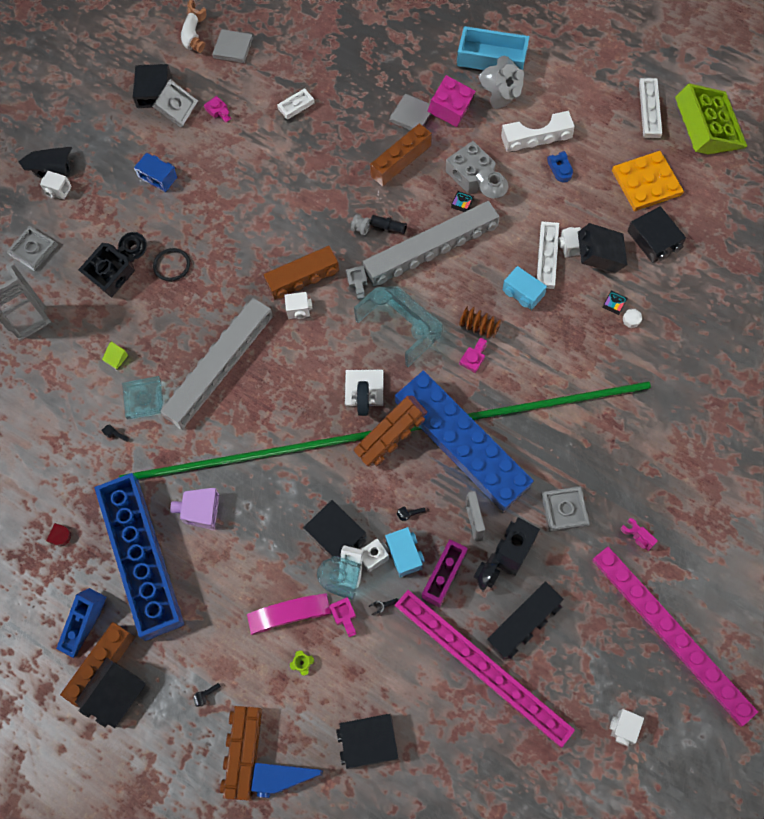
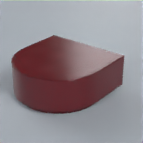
(59, 535)

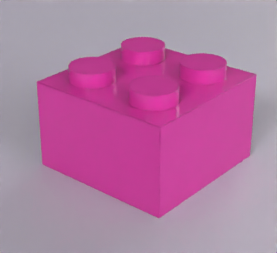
(451, 101)

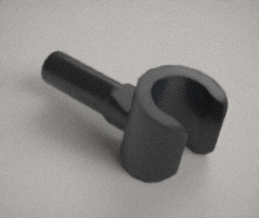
(108, 430)
(404, 515)
(381, 605)
(199, 697)

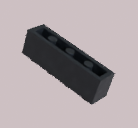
(524, 621)

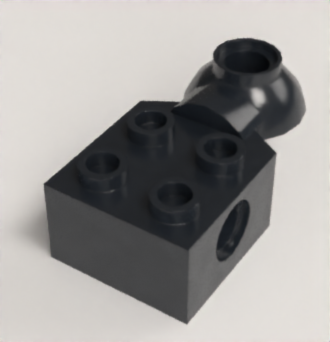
(111, 266)
(507, 556)

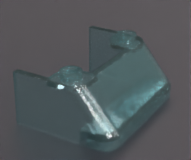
(425, 327)

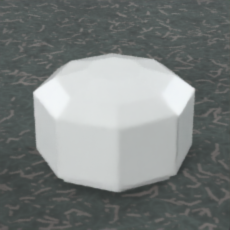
(632, 318)

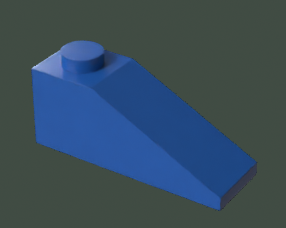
(80, 621)
(278, 778)

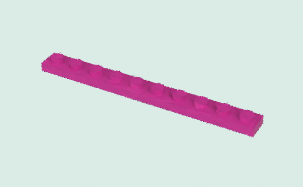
(675, 637)
(485, 669)

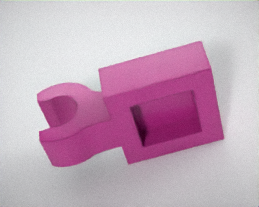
(216, 108)
(473, 357)
(642, 536)
(343, 614)

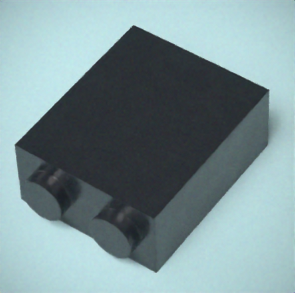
(149, 83)
(656, 234)
(602, 248)
(334, 529)
(109, 693)
(367, 741)

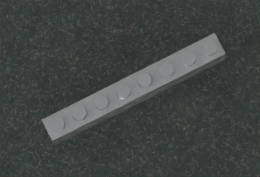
(431, 243)
(216, 363)

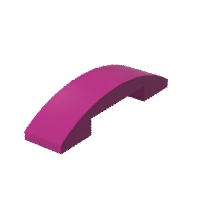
(288, 612)

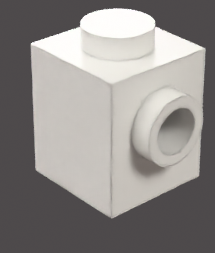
(55, 185)
(569, 242)
(298, 305)
(375, 555)
(626, 727)

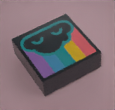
(462, 201)
(615, 302)

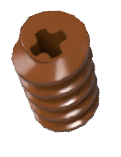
(480, 323)

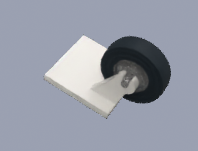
(364, 389)

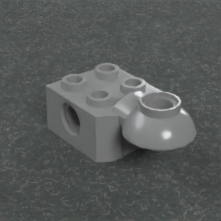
(476, 172)

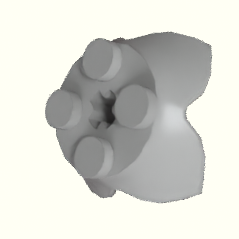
(503, 81)

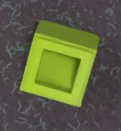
(114, 355)

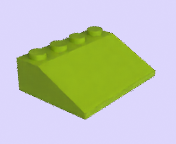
(709, 120)

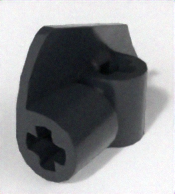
(47, 160)

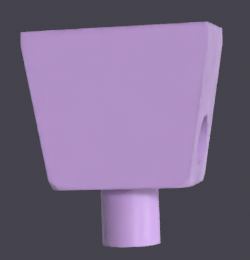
(198, 507)

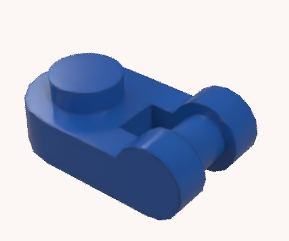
(562, 172)

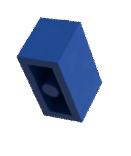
(156, 172)

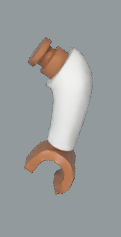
(188, 34)

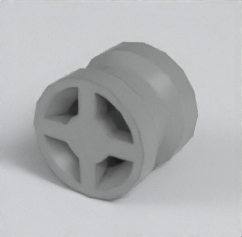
(360, 224)

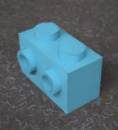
(524, 288)
(404, 552)

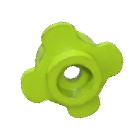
(300, 656)

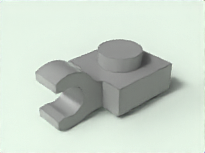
(357, 278)

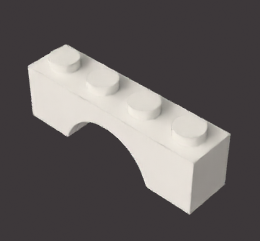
(518, 137)

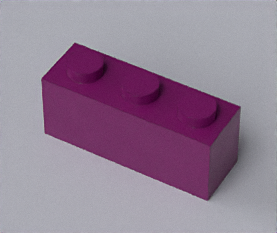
(444, 573)

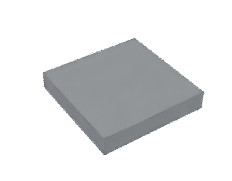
(232, 46)
(175, 103)
(410, 112)
(32, 248)
(565, 509)
(475, 516)

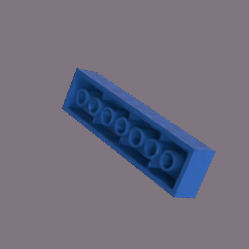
(467, 443)
(139, 557)

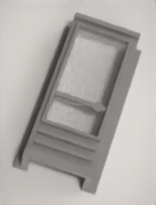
(20, 306)

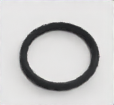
(166, 251)

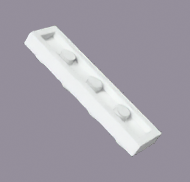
(650, 108)
(548, 253)

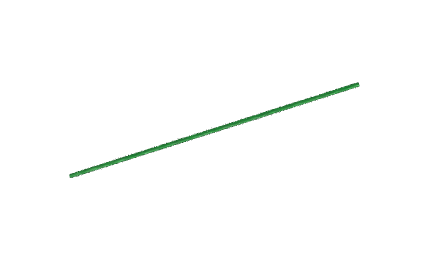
(360, 436)

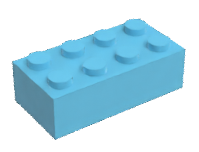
(483, 47)

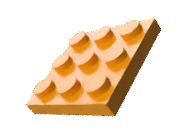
(647, 180)

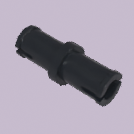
(388, 224)

